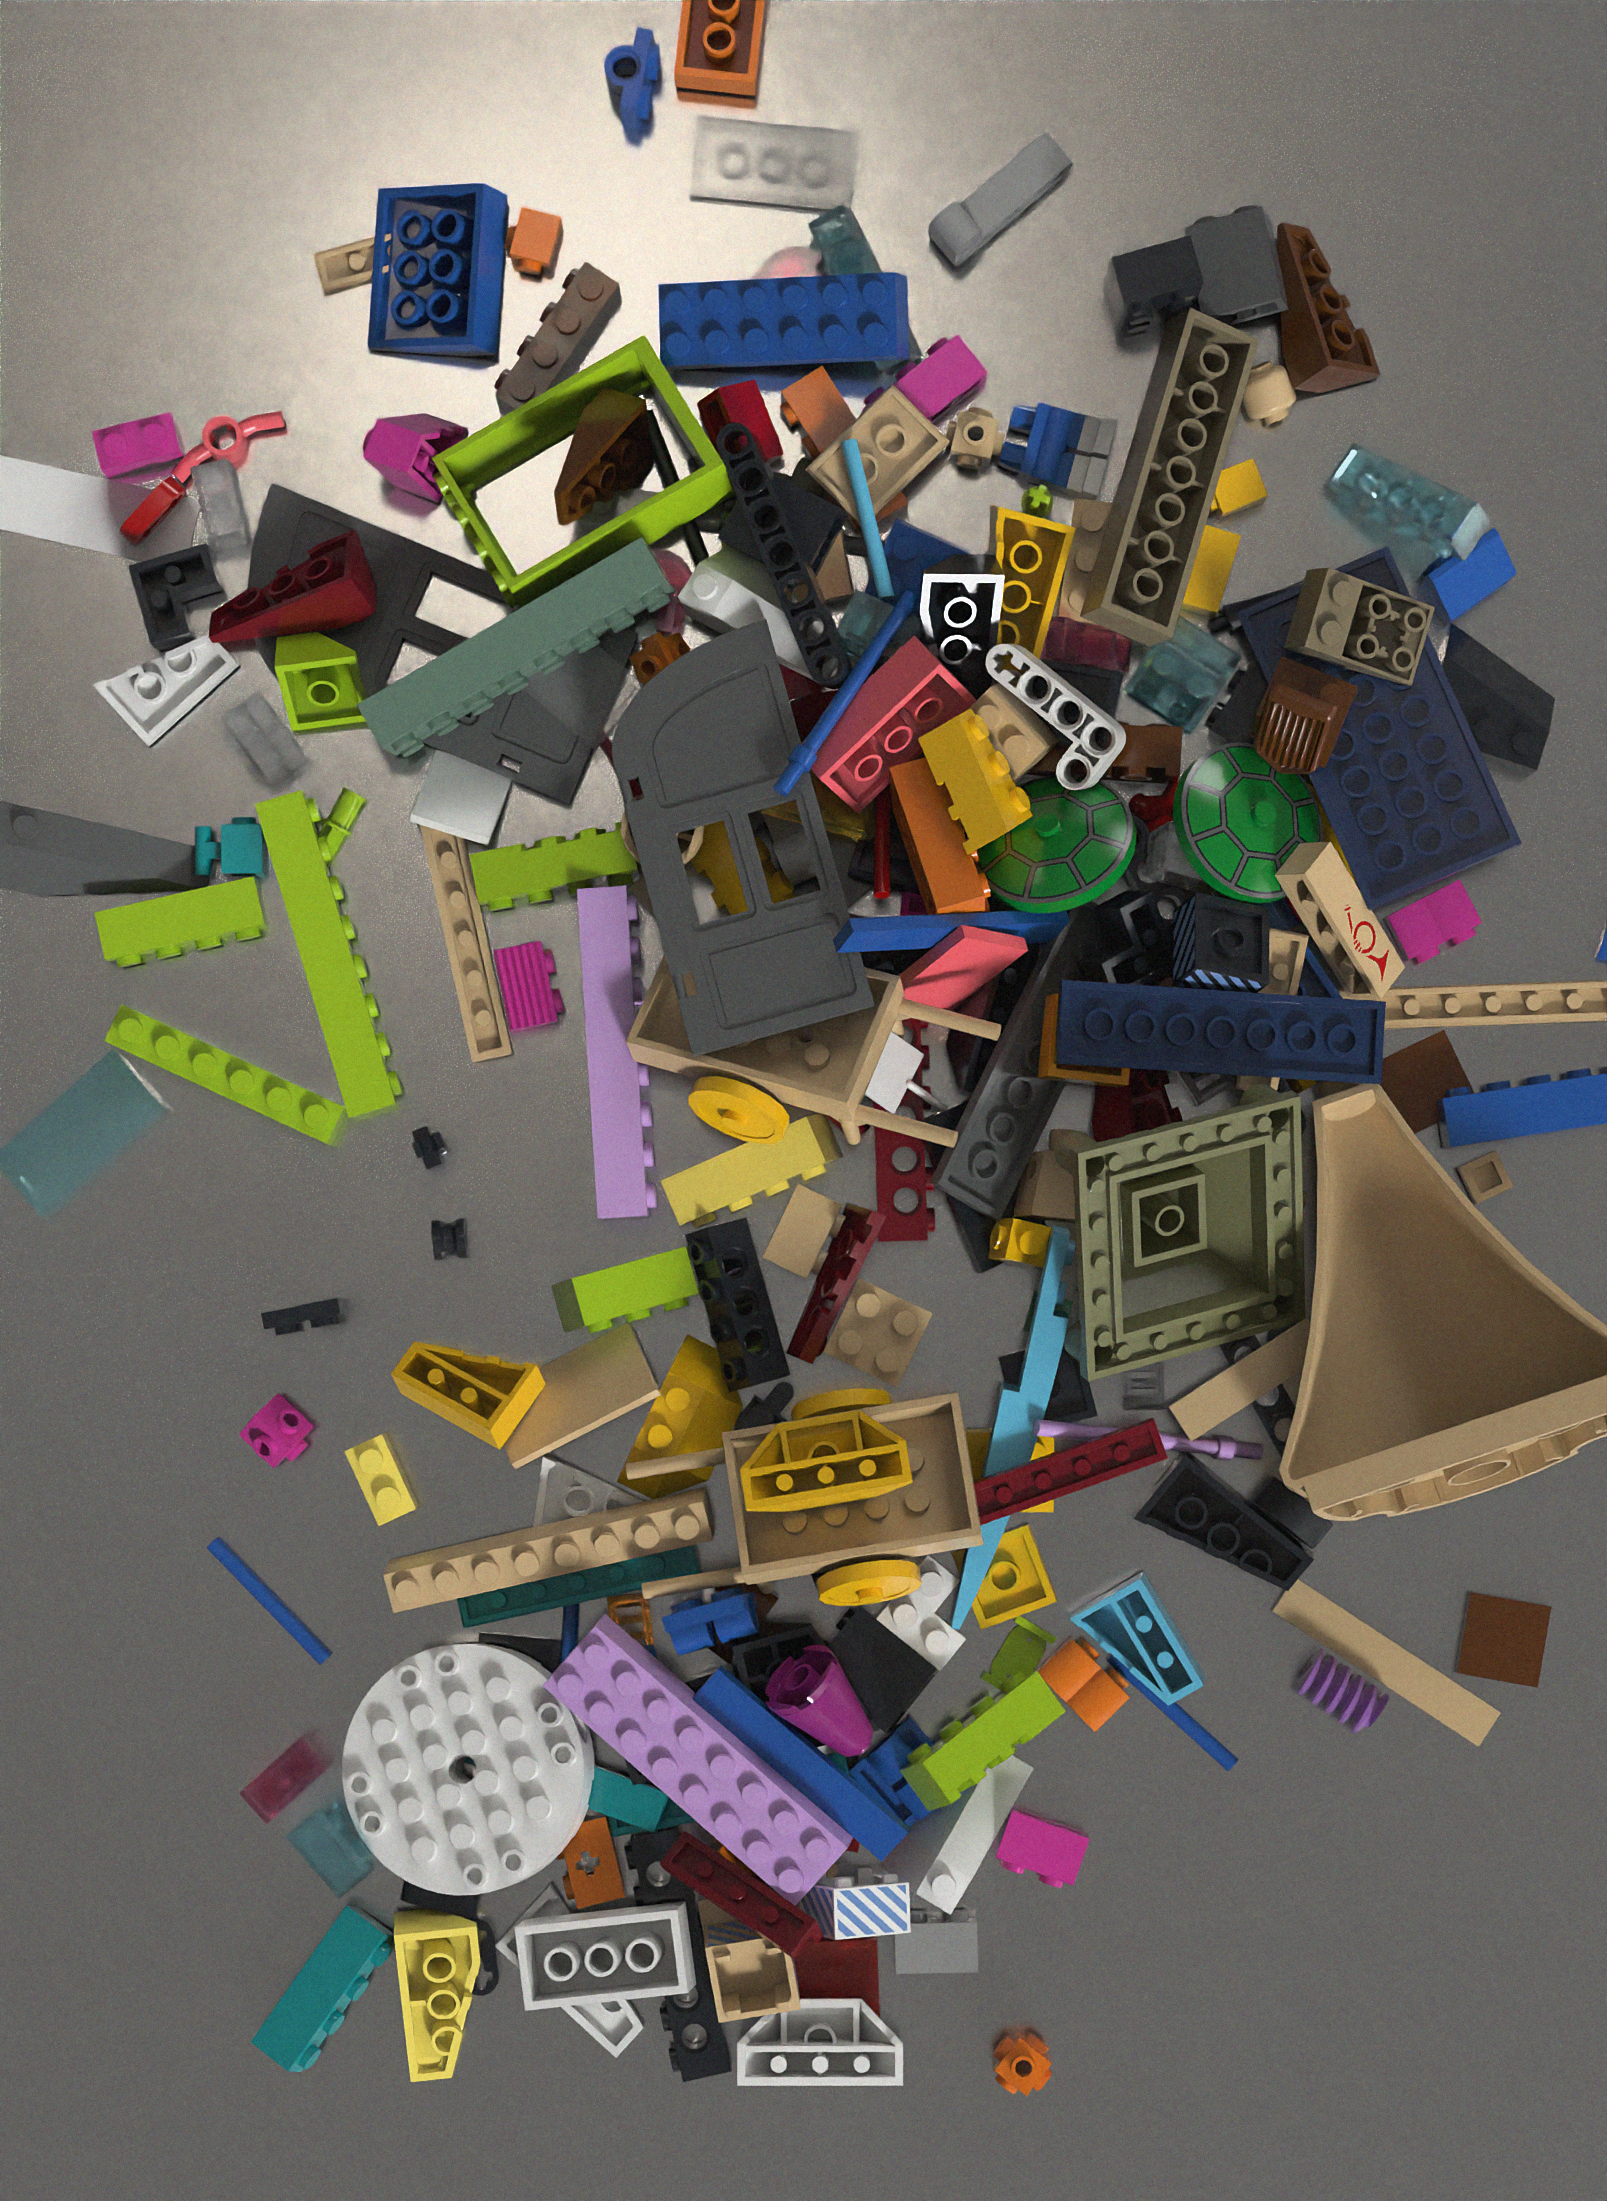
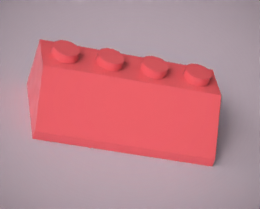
(884, 723)

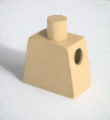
(1045, 1187)

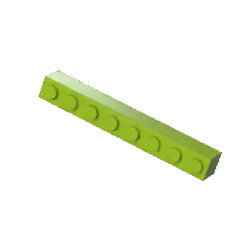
(327, 953)

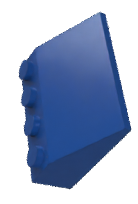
(441, 270)

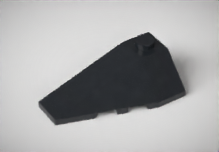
(962, 615)

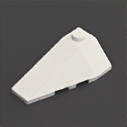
(737, 591)
(951, 1841)

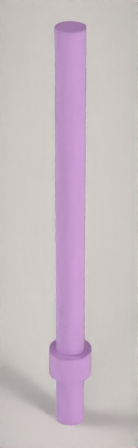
(1219, 1447)

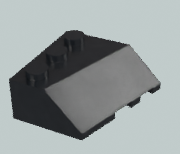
(1500, 704)
(760, 1655)

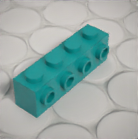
(324, 1990)

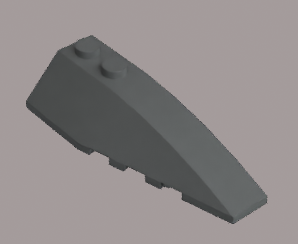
(71, 855)

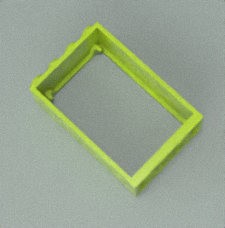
(548, 421)

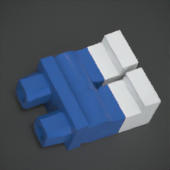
(1062, 449)

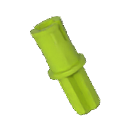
(1037, 501)
(341, 819)

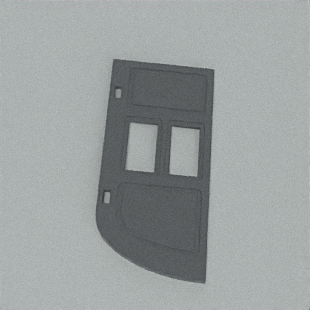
(400, 569)
(709, 750)

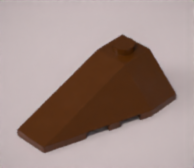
(1316, 332)

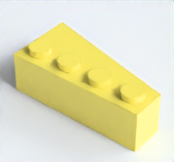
(750, 1169)

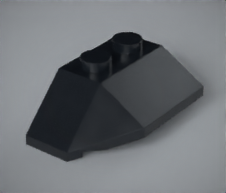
(990, 1003)

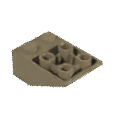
(1359, 626)

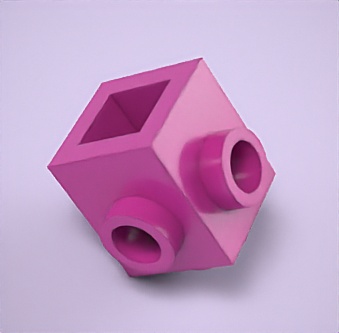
(277, 1431)

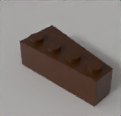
(1147, 757)

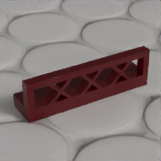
(740, 1895)

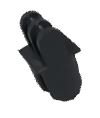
(767, 1411)

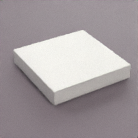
(460, 798)

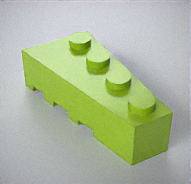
(552, 867)
(982, 1740)

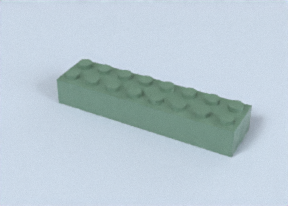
(516, 648)

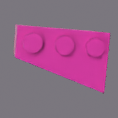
(404, 449)

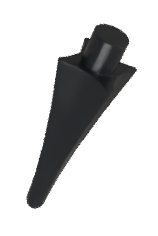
(1228, 614)

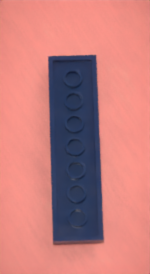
(1219, 1032)

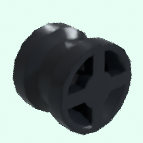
(449, 1239)

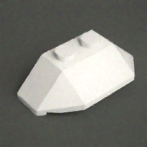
(821, 2046)

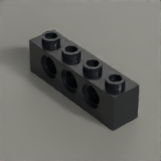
(745, 1286)

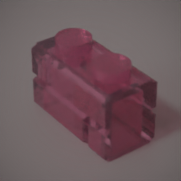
(286, 1778)

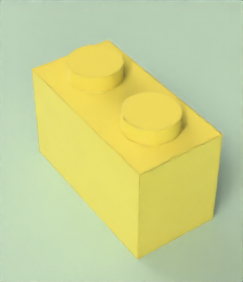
(382, 1479)

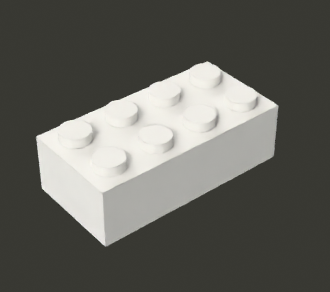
(605, 1956)

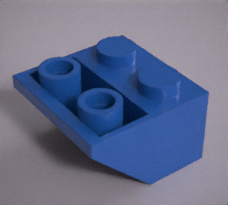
(1459, 585)

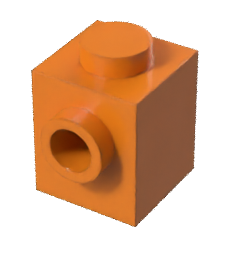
(534, 240)

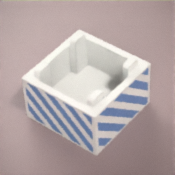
(859, 1905)

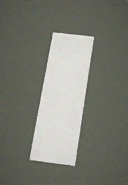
(85, 510)

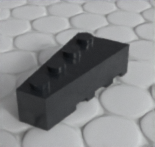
(1215, 1517)

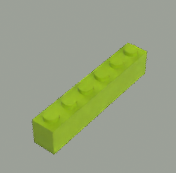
(226, 1074)

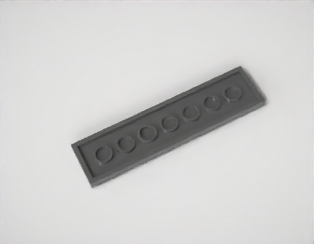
(1009, 1100)

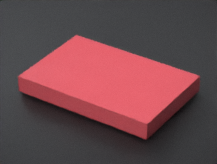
(960, 966)

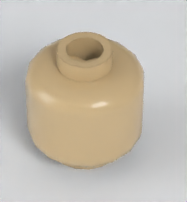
(1268, 392)

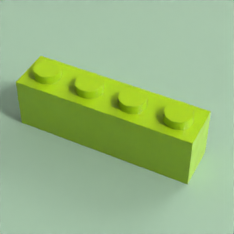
(181, 921)

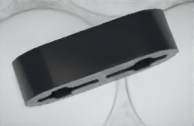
(454, 1904)
(489, 1956)

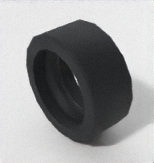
(1292, 1512)

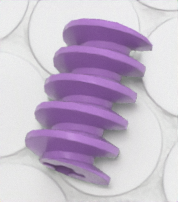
(1341, 1691)

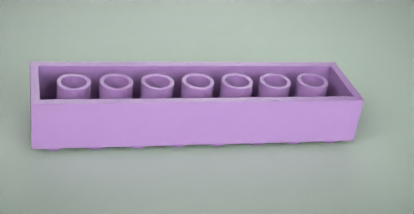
(614, 1078)
(697, 1760)

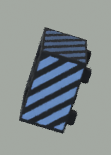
(1220, 945)

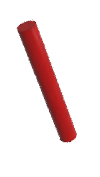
(882, 845)

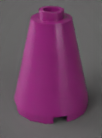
(820, 1701)

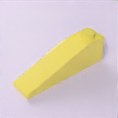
(436, 1981)

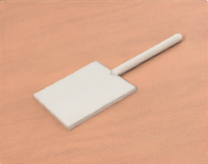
(895, 1074)

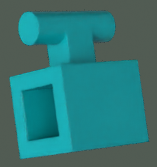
(240, 849)

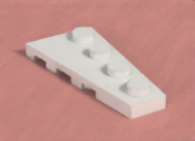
(610, 2023)

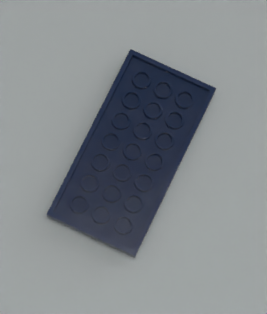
(1406, 770)

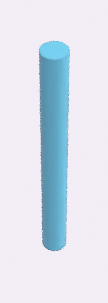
(867, 519)

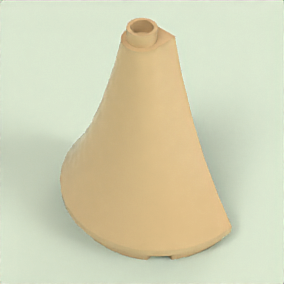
(1430, 1336)

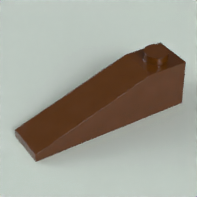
(604, 455)

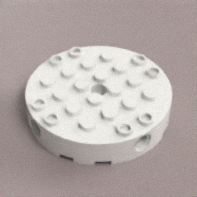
(409, 1756)

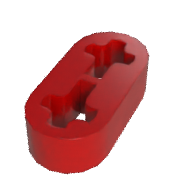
(152, 511)

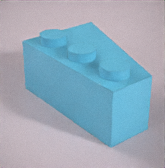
(1143, 1637)

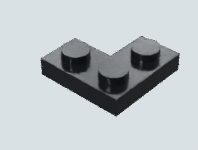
(318, 1313)

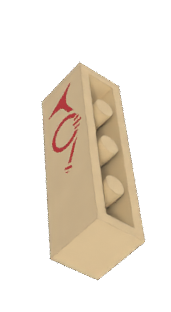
(1340, 920)

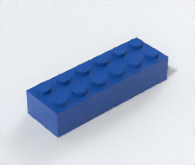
(784, 321)

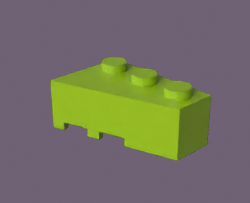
(626, 1291)

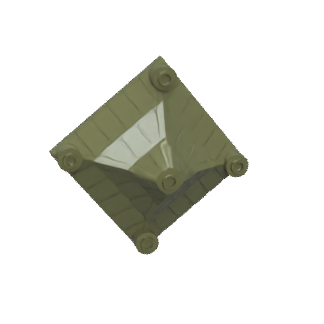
(1187, 1233)

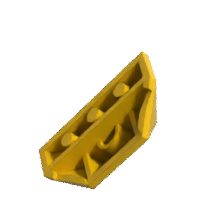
(685, 1419)
(824, 1463)

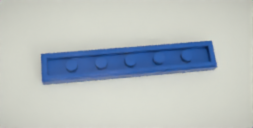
(929, 930)
(801, 1763)

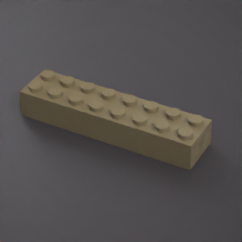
(1170, 478)

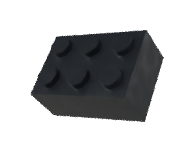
(1152, 284)

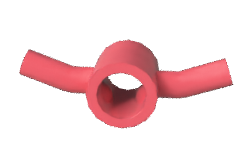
(232, 453)

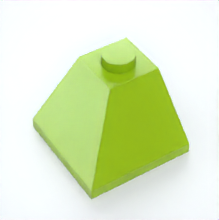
(318, 681)

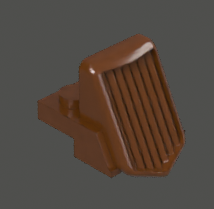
(1300, 718)

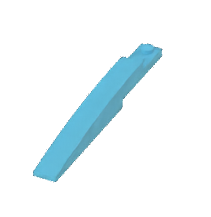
(1018, 1407)

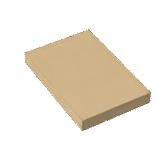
(893, 448)

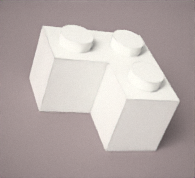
(915, 1617)

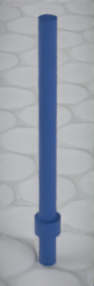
(804, 755)

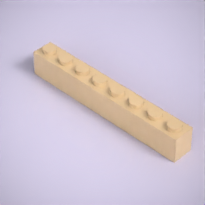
(549, 1550)

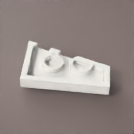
(166, 688)
(571, 1493)

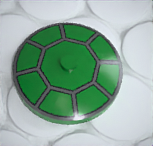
(1242, 821)
(1062, 853)

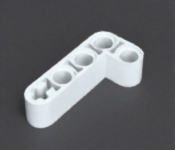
(1052, 709)

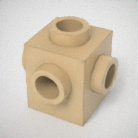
(974, 453)

